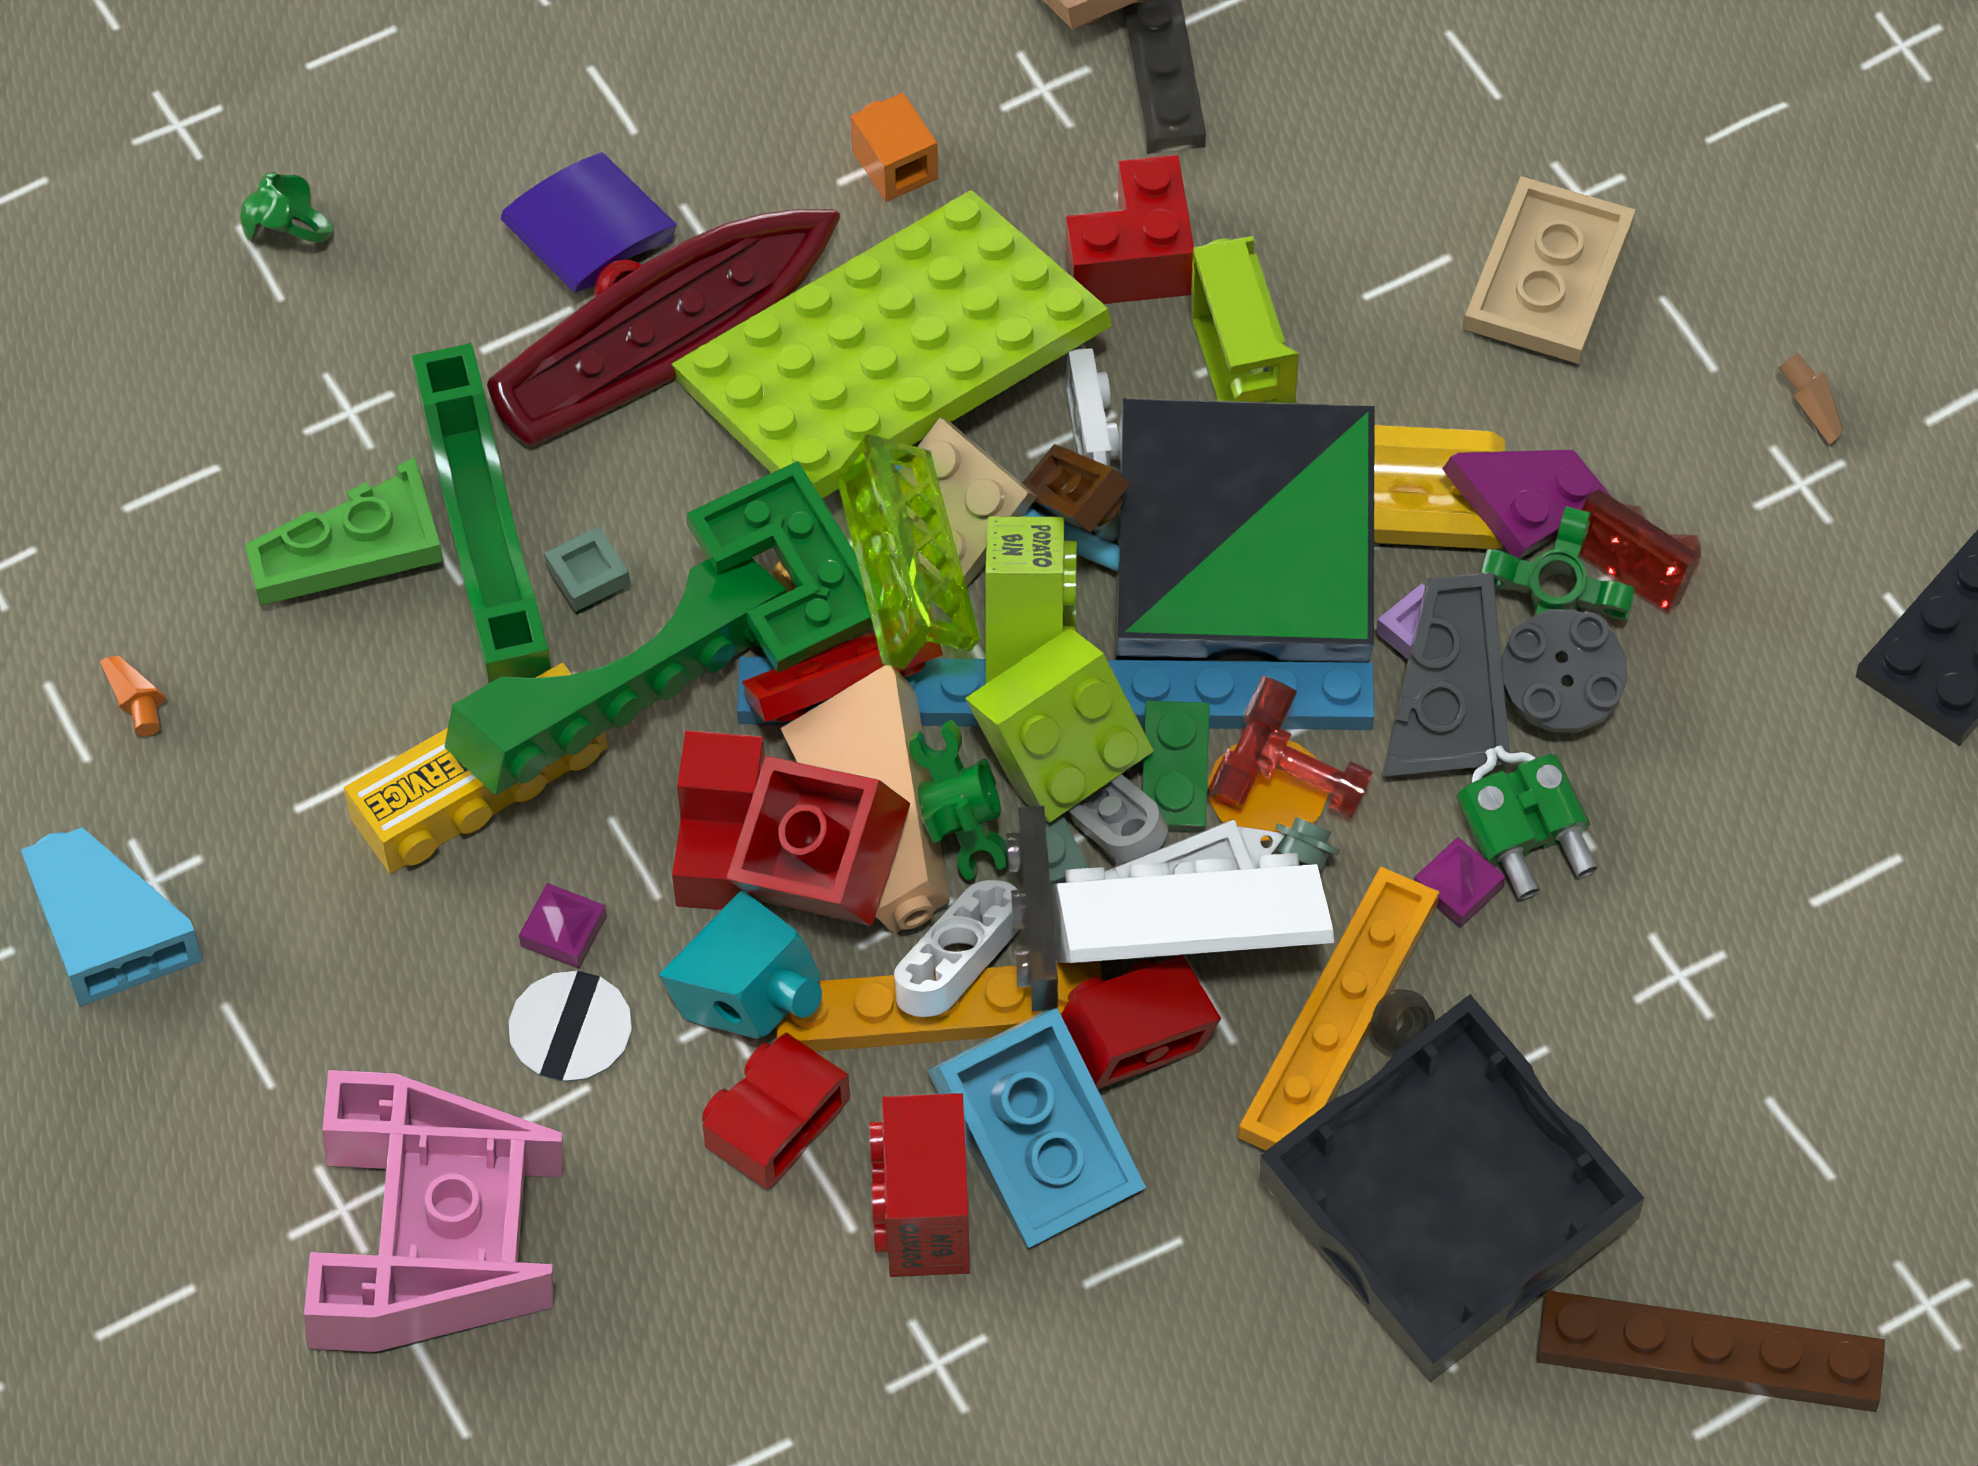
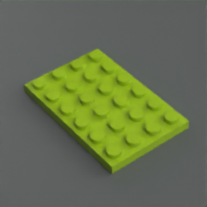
(892, 341)

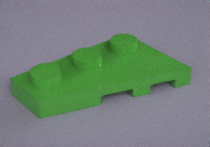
(359, 540)

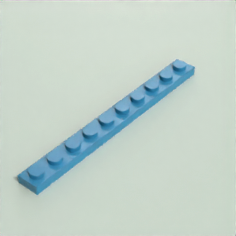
(1326, 698)

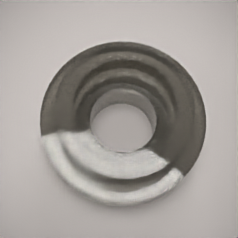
(1416, 1017)

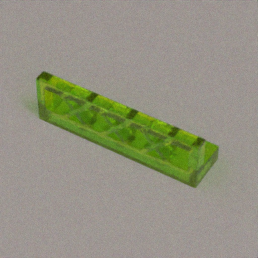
(889, 545)

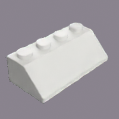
(1189, 912)

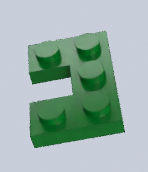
(792, 519)

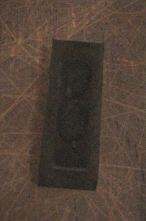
(1164, 76)
(1033, 908)

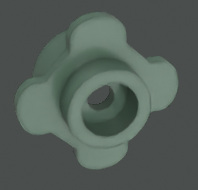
(1307, 841)

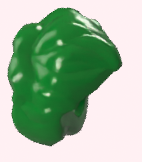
(277, 202)

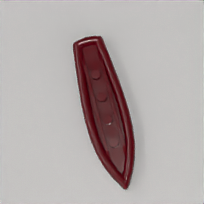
(654, 316)

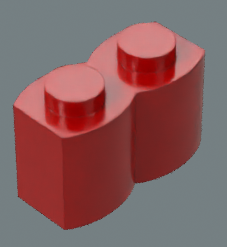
(775, 1109)

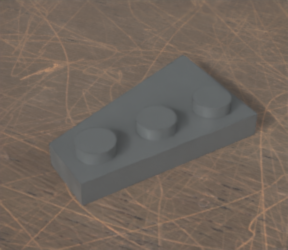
(1452, 681)

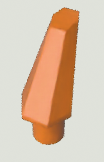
(134, 694)

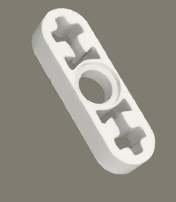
(955, 971)

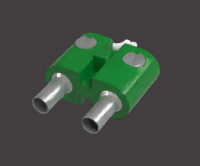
(1525, 812)

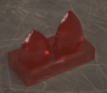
(1639, 551)

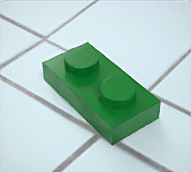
(1179, 765)

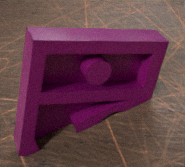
(1522, 492)

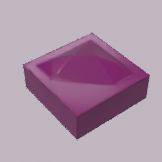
(1463, 881)
(562, 925)

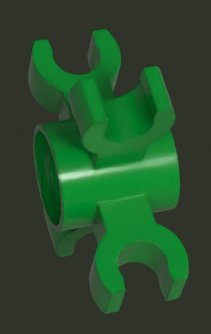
(1604, 597)
(959, 800)

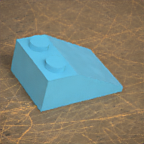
(1039, 1127)

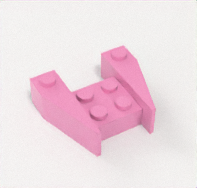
(445, 1215)

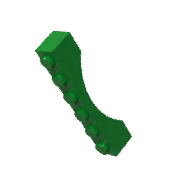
(480, 514)
(524, 724)

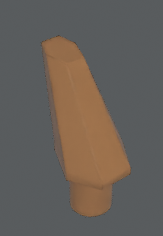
(1814, 396)

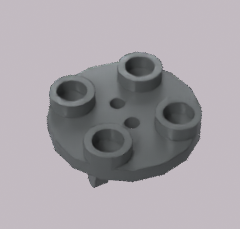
(1592, 664)

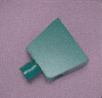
(744, 972)

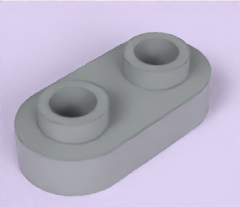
(1121, 820)

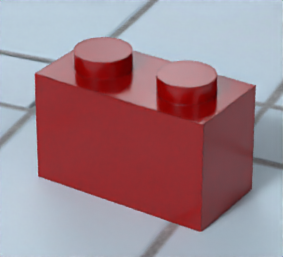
(1139, 1019)

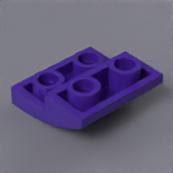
(587, 220)

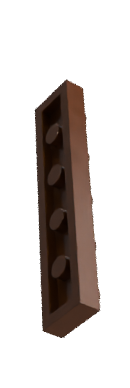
(1711, 1351)

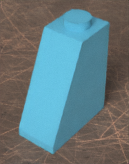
(105, 917)

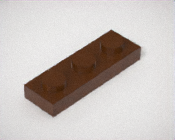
(1076, 488)

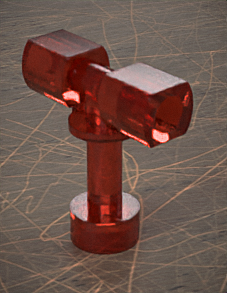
(1265, 749)

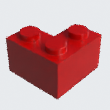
(1141, 247)
(714, 798)

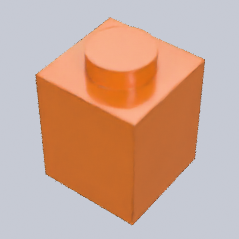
(894, 146)

